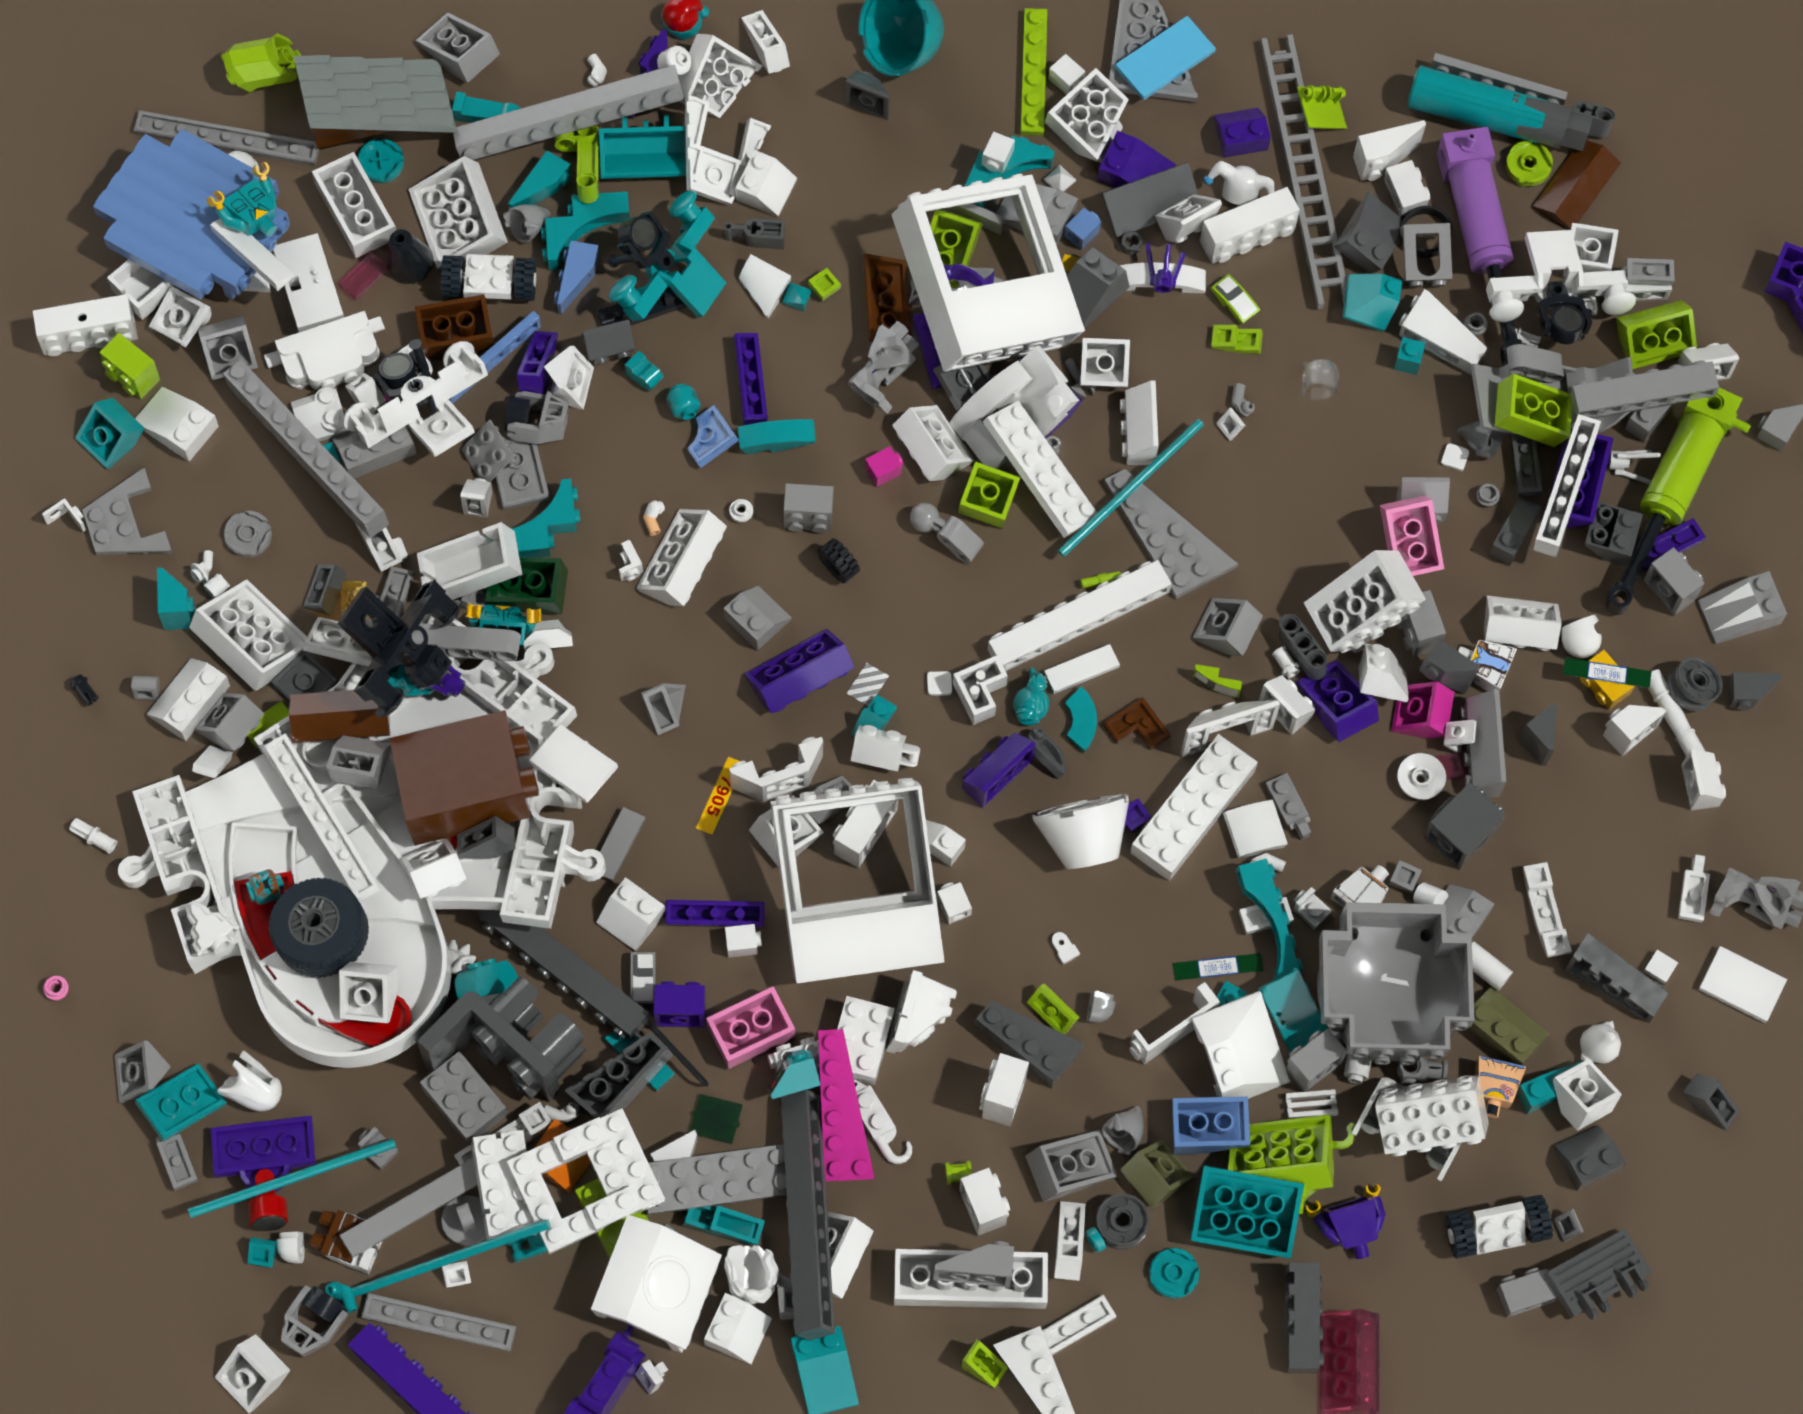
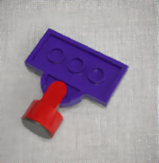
(262, 1154)

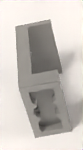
(1411, 272)

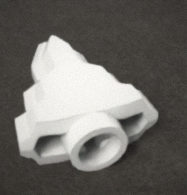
(210, 929)

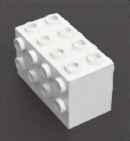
(1432, 1115)

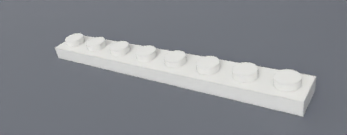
(322, 817)

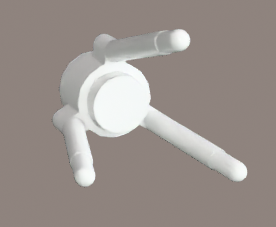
(1621, 460)

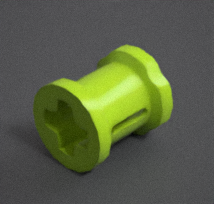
(955, 1172)

